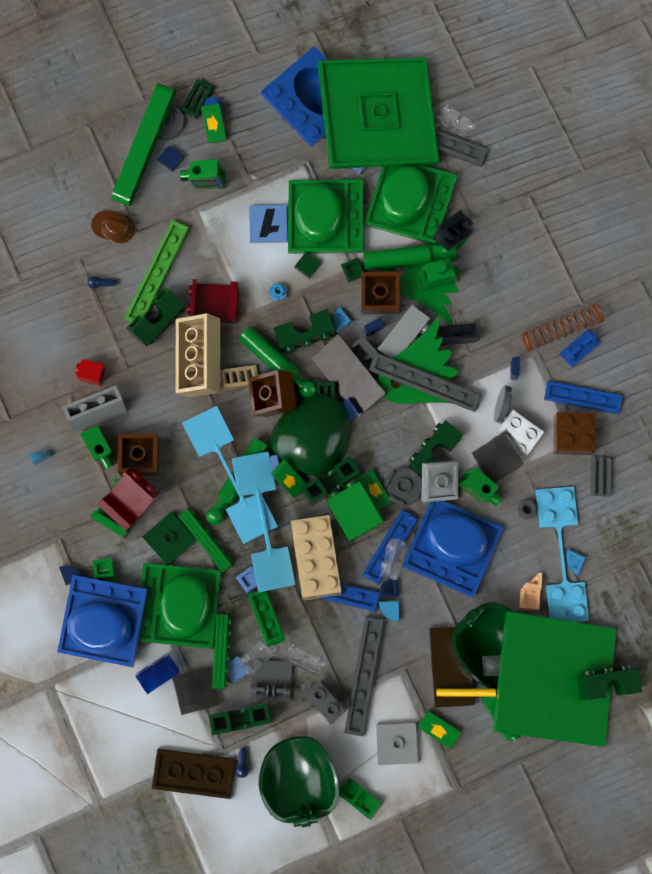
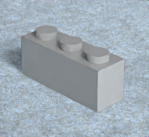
(404, 333)
(94, 409)

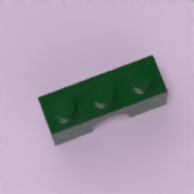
(168, 307)
(290, 339)
(445, 436)
(338, 477)
(593, 684)
(240, 719)

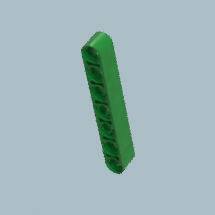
(143, 144)

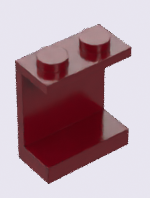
(214, 300)
(129, 498)

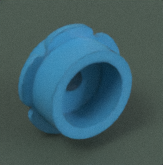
(278, 296)

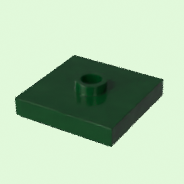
(169, 538)

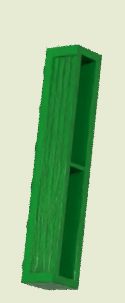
(205, 540)
(221, 649)

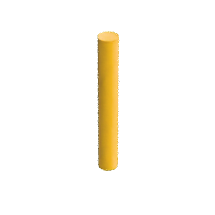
(467, 692)

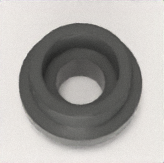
(527, 503)

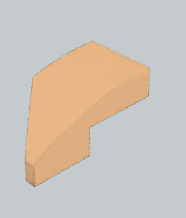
(531, 594)

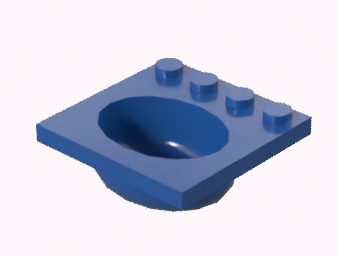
(298, 97)
(452, 547)
(103, 621)

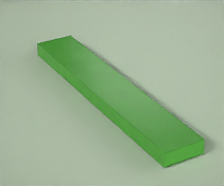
(157, 271)

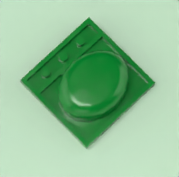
(411, 201)
(325, 216)
(180, 605)

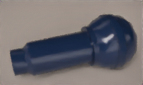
(94, 282)
(242, 770)

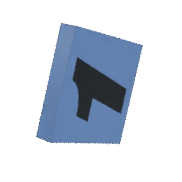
(268, 223)

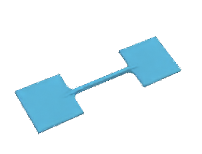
(208, 434)
(558, 509)
(271, 566)

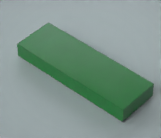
(266, 618)

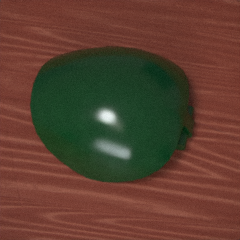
(312, 435)
(478, 636)
(298, 781)

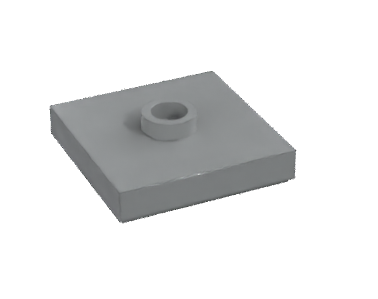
(440, 481)
(397, 743)

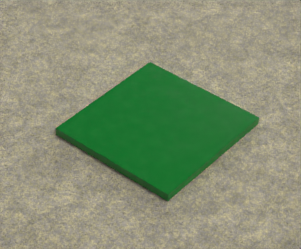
(377, 112)
(540, 682)

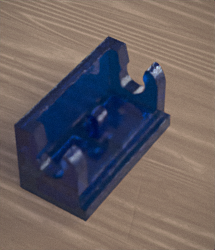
(157, 673)

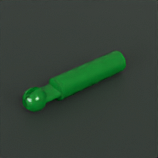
(406, 256)
(275, 359)
(228, 493)

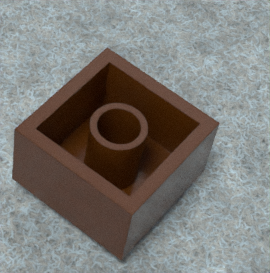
(380, 292)
(272, 393)
(574, 433)
(138, 452)

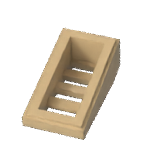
(225, 387)

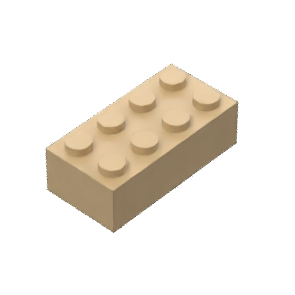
(197, 355)
(316, 557)

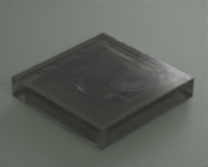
(498, 458)
(195, 690)

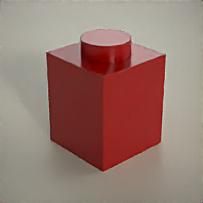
(90, 372)

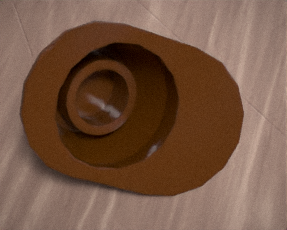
(113, 226)

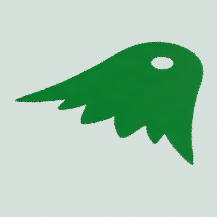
(432, 299)
(425, 357)

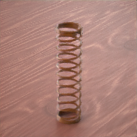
(526, 339)

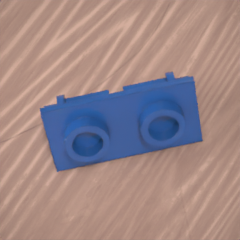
(579, 348)

